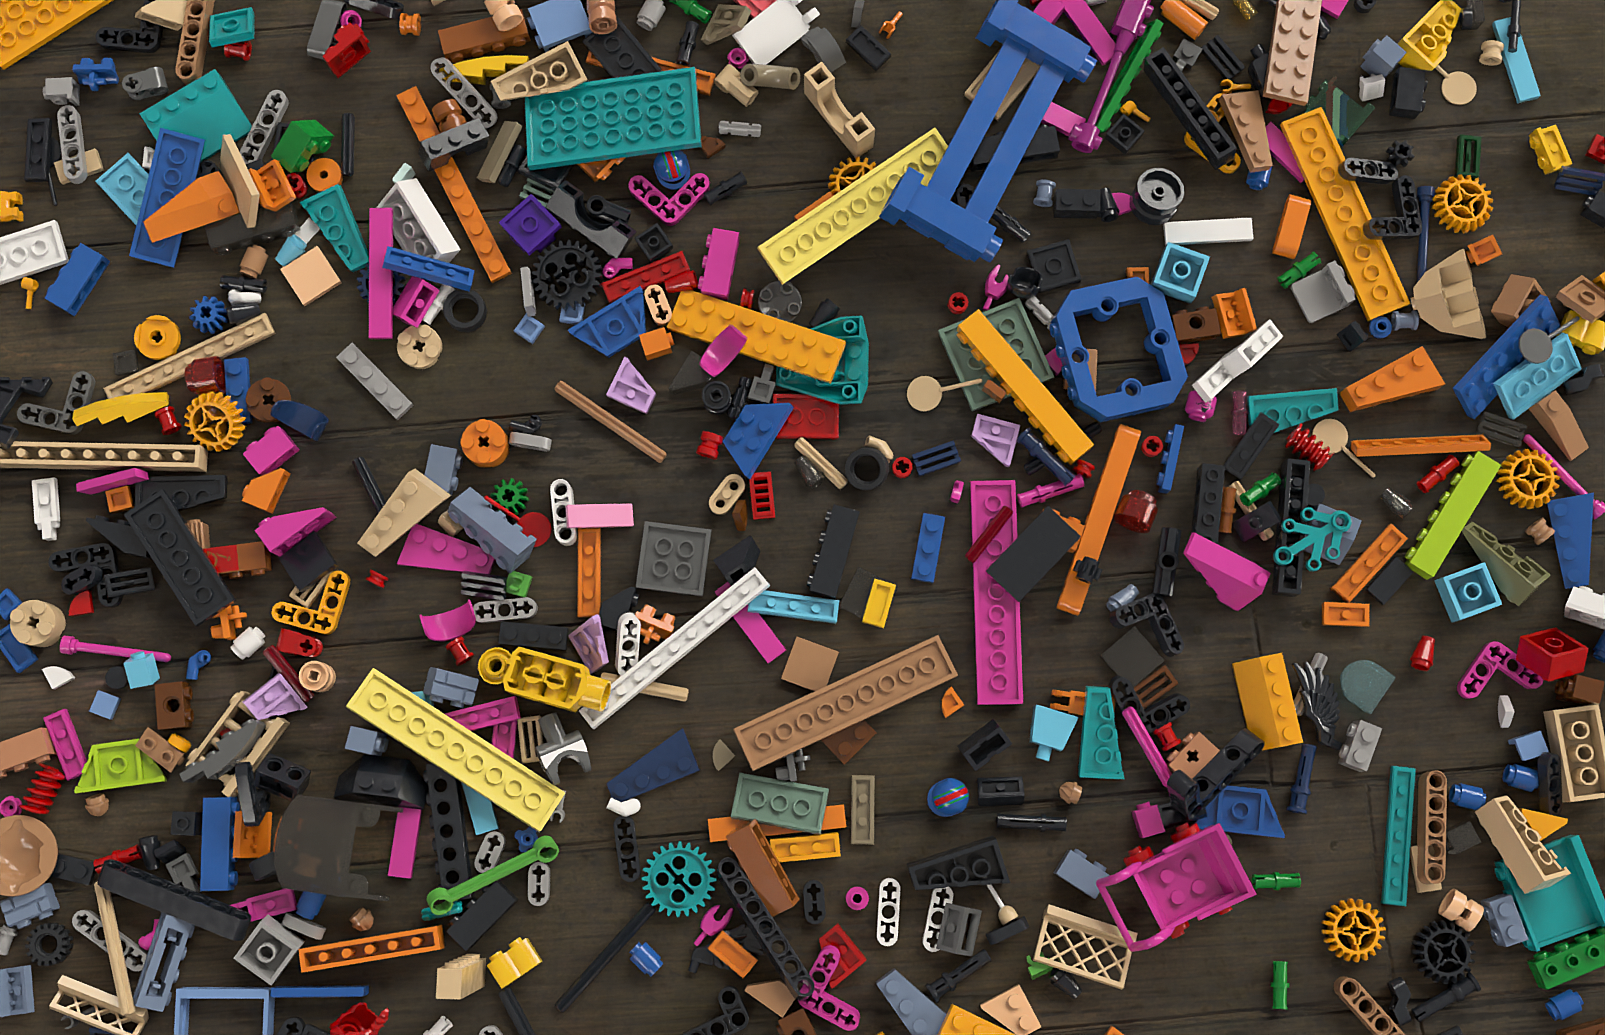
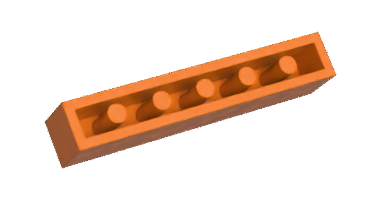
(371, 948)

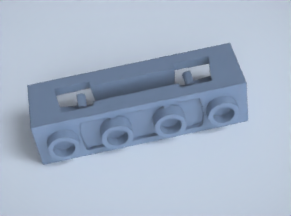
(158, 1000)

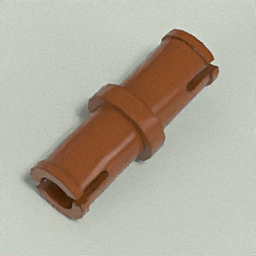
(1227, 509)

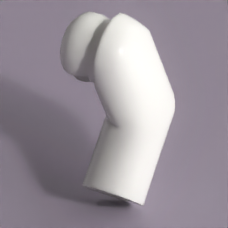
(237, 297)
(624, 808)

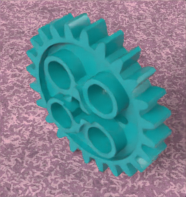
(664, 894)

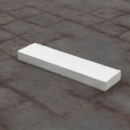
(1208, 231)

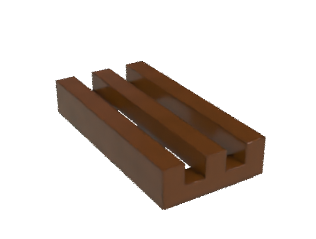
(1168, 676)

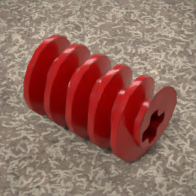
(1308, 447)
(43, 790)

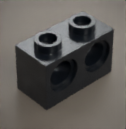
(282, 777)

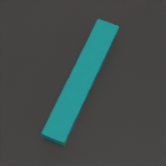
(1398, 836)

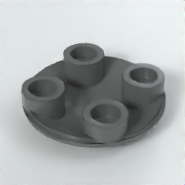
(780, 301)

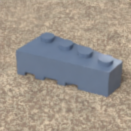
(491, 530)
(911, 1005)

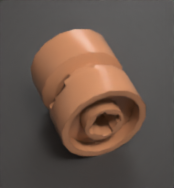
(601, 16)

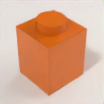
(656, 343)

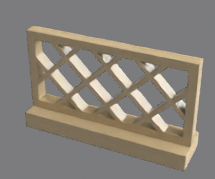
(1084, 926)

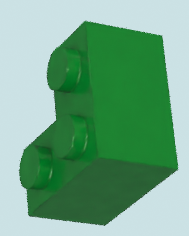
(299, 144)

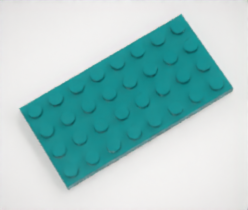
(614, 119)

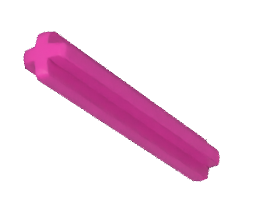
(1147, 744)

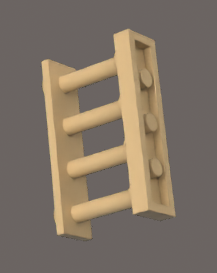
(262, 747)

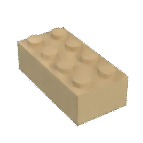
(1580, 742)

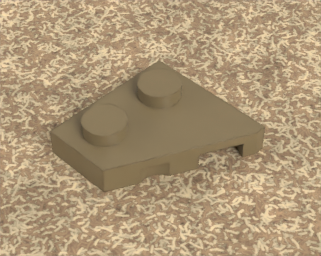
(725, 21)

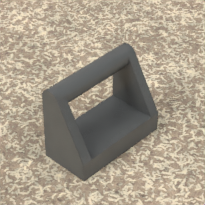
(953, 929)

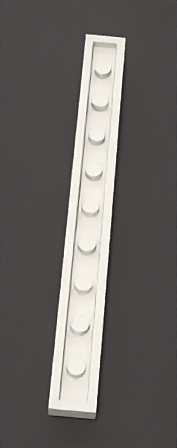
(678, 645)

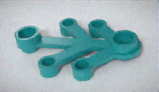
(1315, 536)

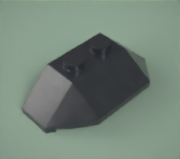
(383, 782)

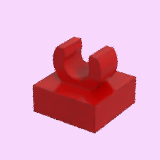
(1597, 149)

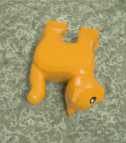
(7, 209)

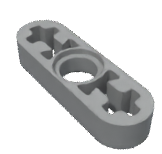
(520, 603)

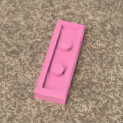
(599, 515)

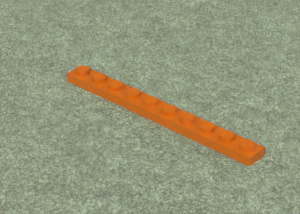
(457, 190)

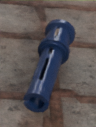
(1038, 449)
(1301, 790)

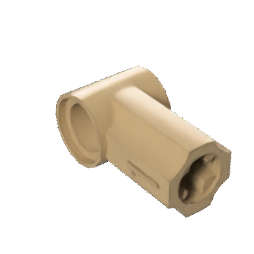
(730, 82)

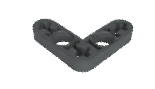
(64, 416)

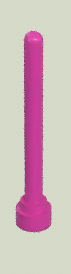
(1598, 507)
(71, 645)

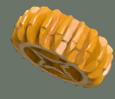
(838, 176)
(1459, 188)
(220, 438)
(1528, 462)
(1351, 920)

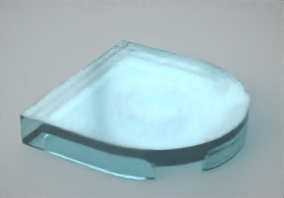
(1365, 684)

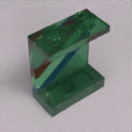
(1341, 111)

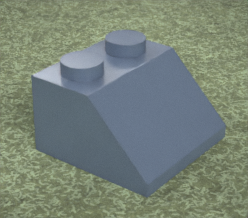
(1347, 537)

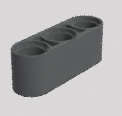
(325, 27)

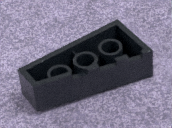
(960, 866)

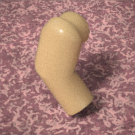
(880, 445)

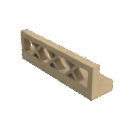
(98, 999)

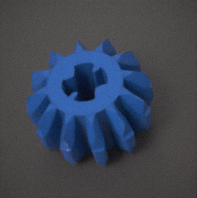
(200, 317)

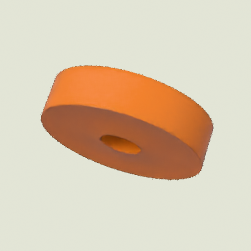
(318, 168)

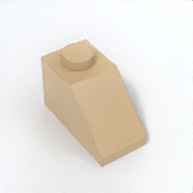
(164, 13)

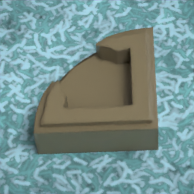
(721, 755)

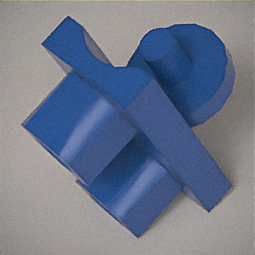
(96, 74)

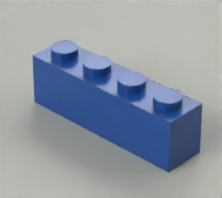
(217, 844)

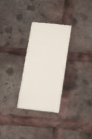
(308, 230)

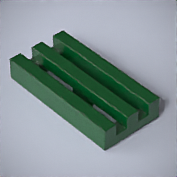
(1459, 156)

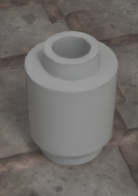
(650, 14)

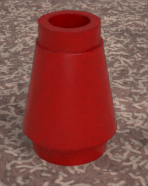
(683, 281)
(1423, 654)

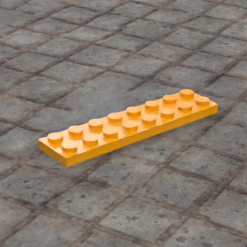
(767, 337)

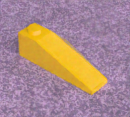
(1430, 36)

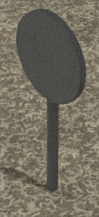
(1537, 345)

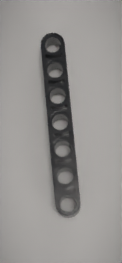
(174, 900)
(765, 940)

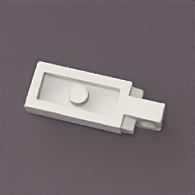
(46, 507)

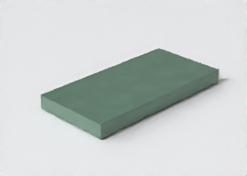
(780, 803)

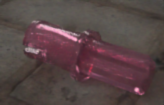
(1239, 412)

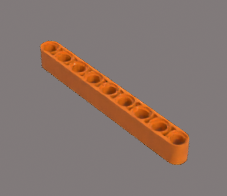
(1100, 514)

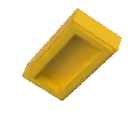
(878, 603)

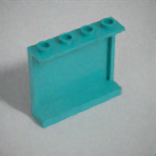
(1563, 908)

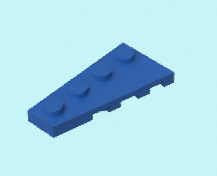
(1573, 531)

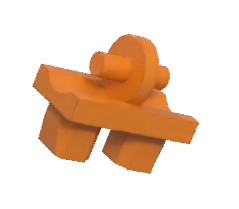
(654, 628)
(226, 629)

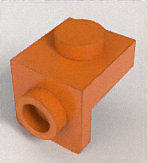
(1483, 250)

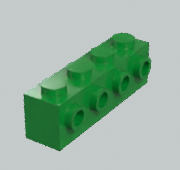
(1569, 960)

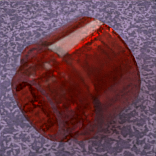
(206, 375)
(1136, 511)

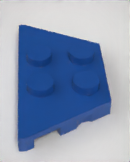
(614, 325)
(754, 433)
(1243, 812)

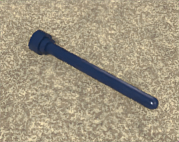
(1425, 196)

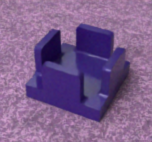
(530, 226)

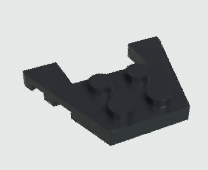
(9, 393)

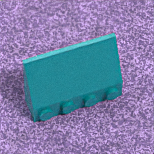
(202, 111)

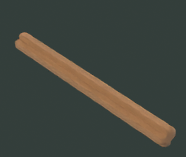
(610, 421)

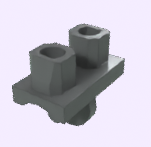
(789, 772)

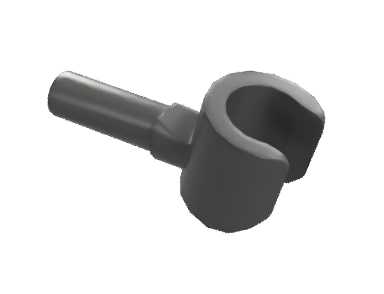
(74, 1022)

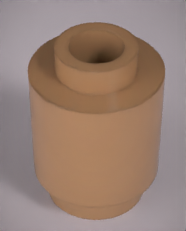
(253, 261)

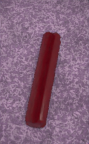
(988, 534)
(287, 672)

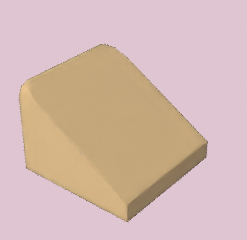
(449, 525)

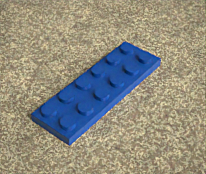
(171, 171)
(1477, 385)

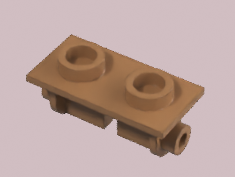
(160, 750)

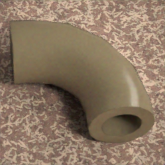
(770, 76)

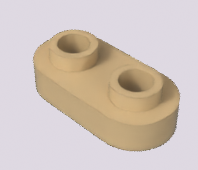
(727, 495)

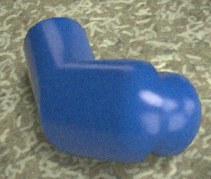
(196, 662)

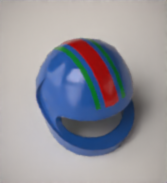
(672, 167)
(948, 797)

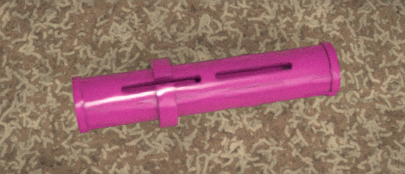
(1040, 493)

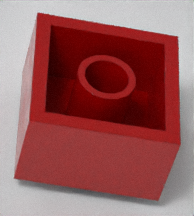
(1551, 654)

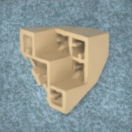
(1448, 298)

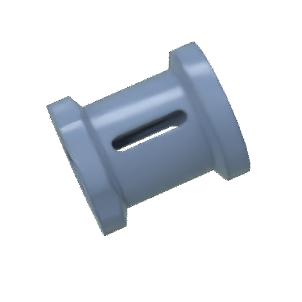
(1044, 193)
(1404, 320)

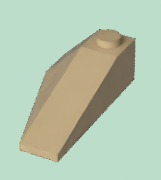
(545, 74)

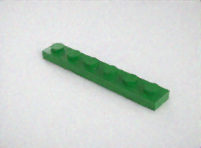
(1128, 73)

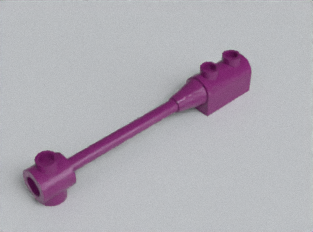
(1126, 26)

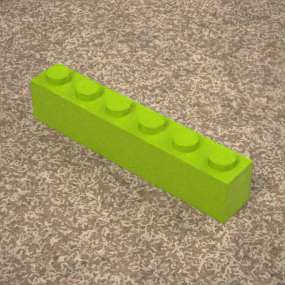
(1452, 515)

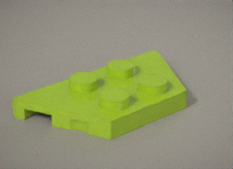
(118, 766)

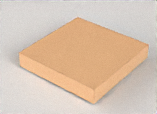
(311, 276)

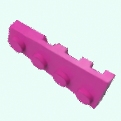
(439, 551)

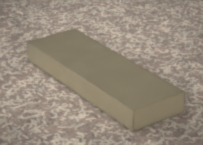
(499, 152)
(862, 809)

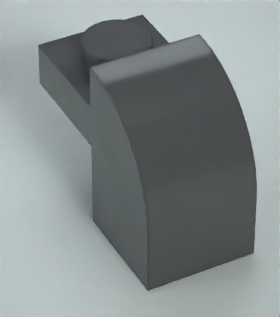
(824, 48)

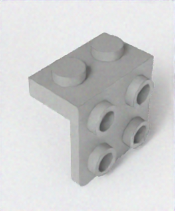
(1323, 292)

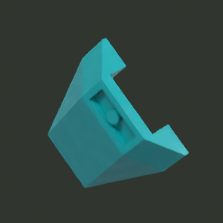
(851, 373)

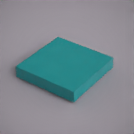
(231, 27)

